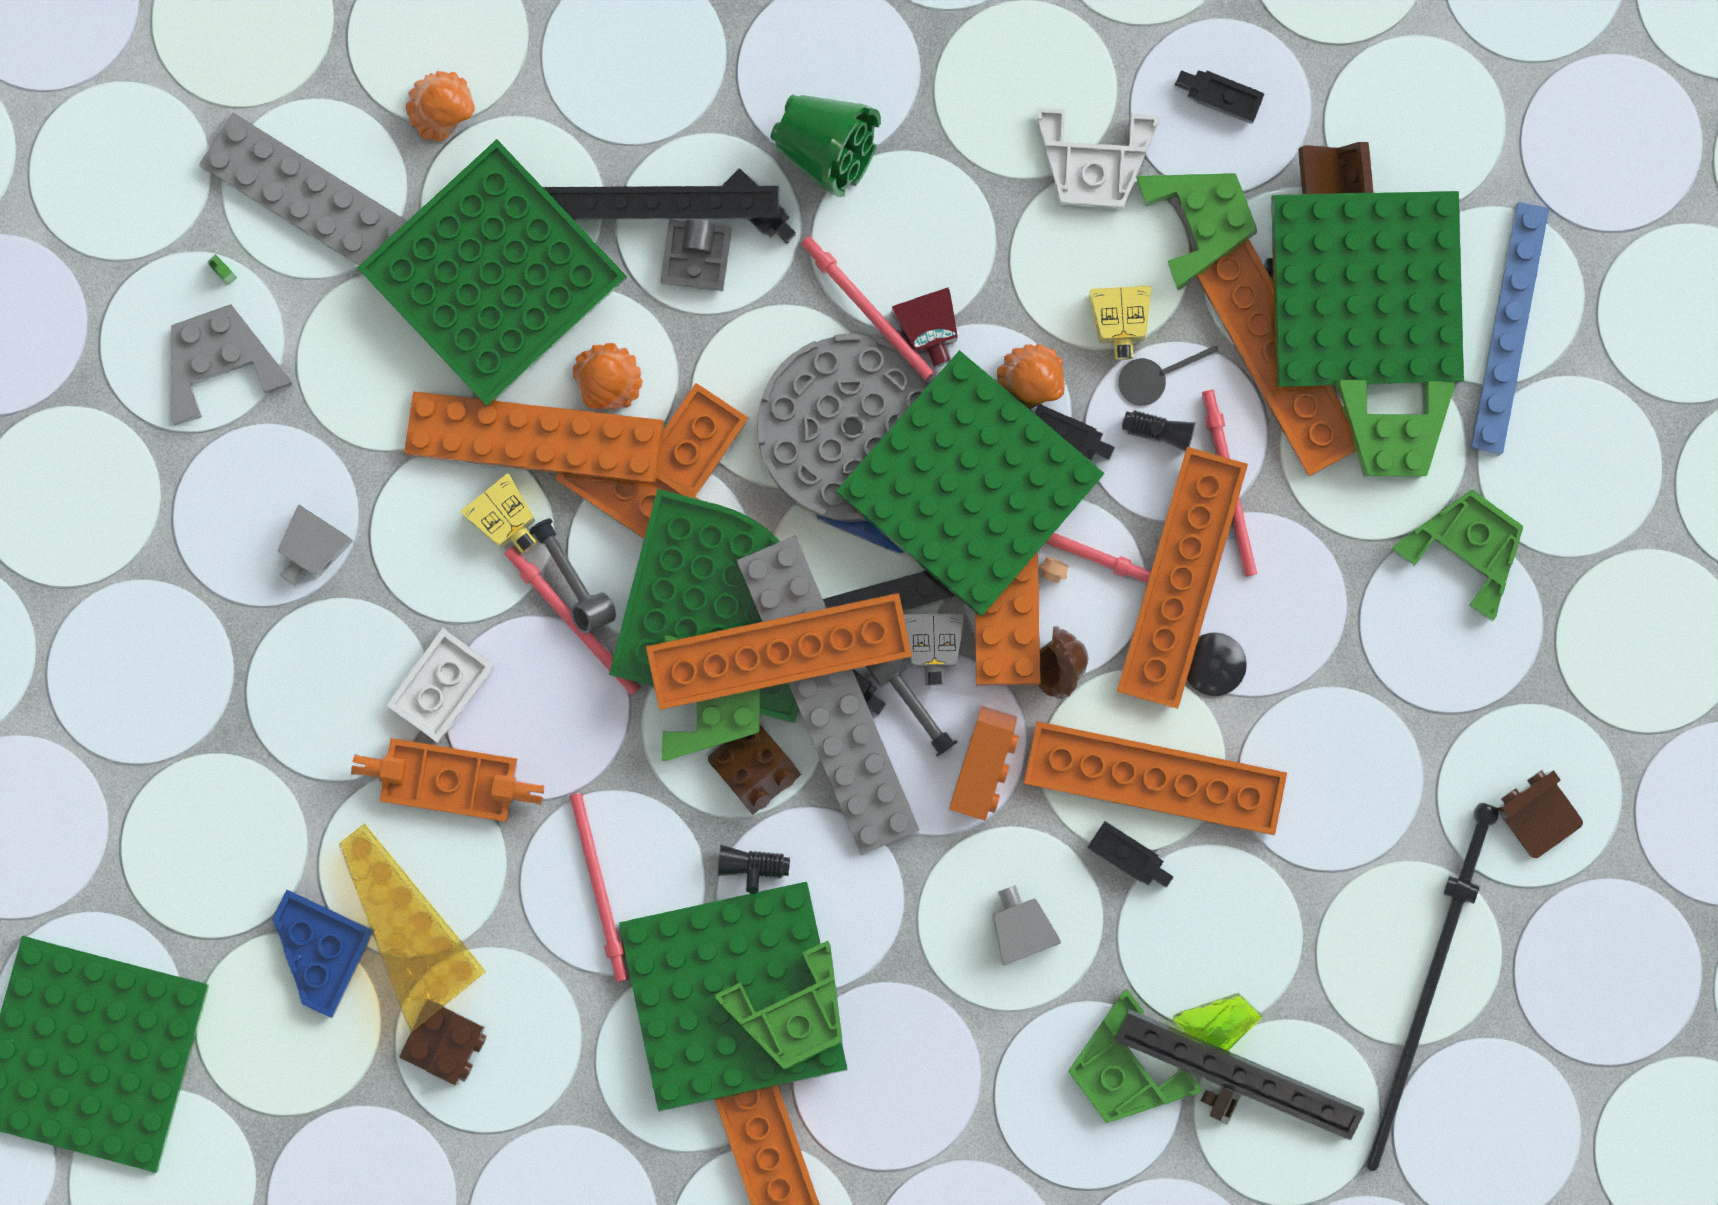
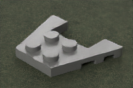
(211, 347)

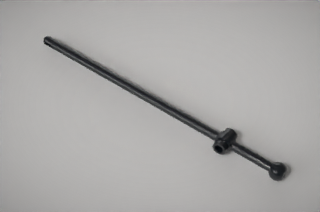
(1460, 891)

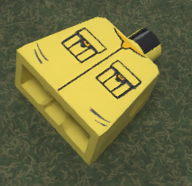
(1121, 316)
(502, 515)

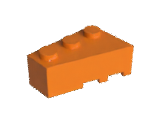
(985, 764)

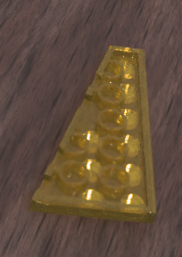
(415, 943)

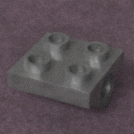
(696, 254)

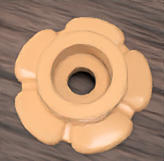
(1054, 570)

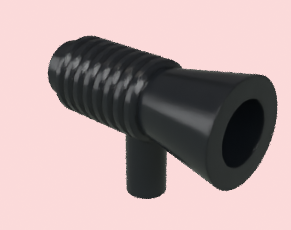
(1159, 429)
(754, 864)

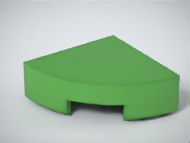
(221, 269)

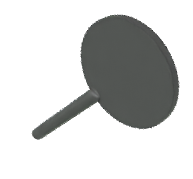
(1145, 381)

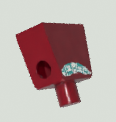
(928, 324)

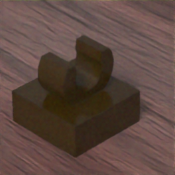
(1222, 1104)

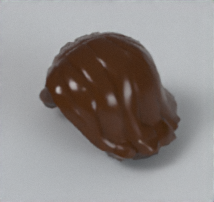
(1062, 664)

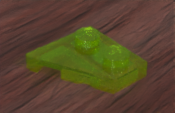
(1219, 1021)

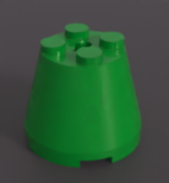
(827, 140)

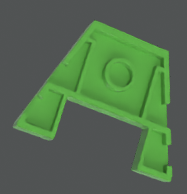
(1214, 213)
(1395, 442)
(1478, 536)
(717, 723)
(798, 1024)
(1114, 1076)

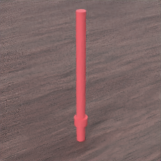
(827, 264)
(1215, 423)
(1121, 565)
(530, 574)
(614, 948)

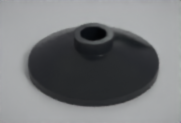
(1222, 680)

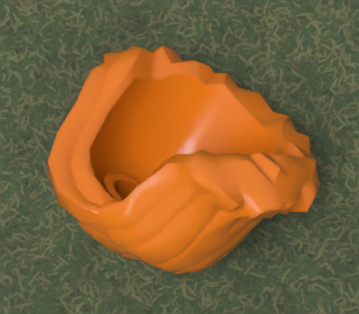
(439, 104)
(1032, 375)
(607, 377)

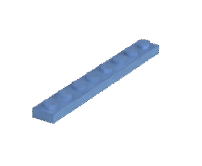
(1509, 328)

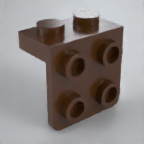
(1336, 169)
(754, 769)
(1540, 814)

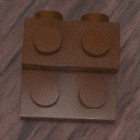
(445, 1045)

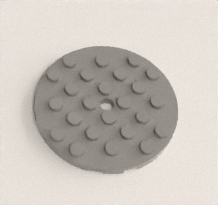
(812, 400)

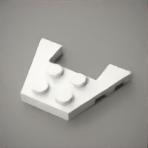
(1094, 172)

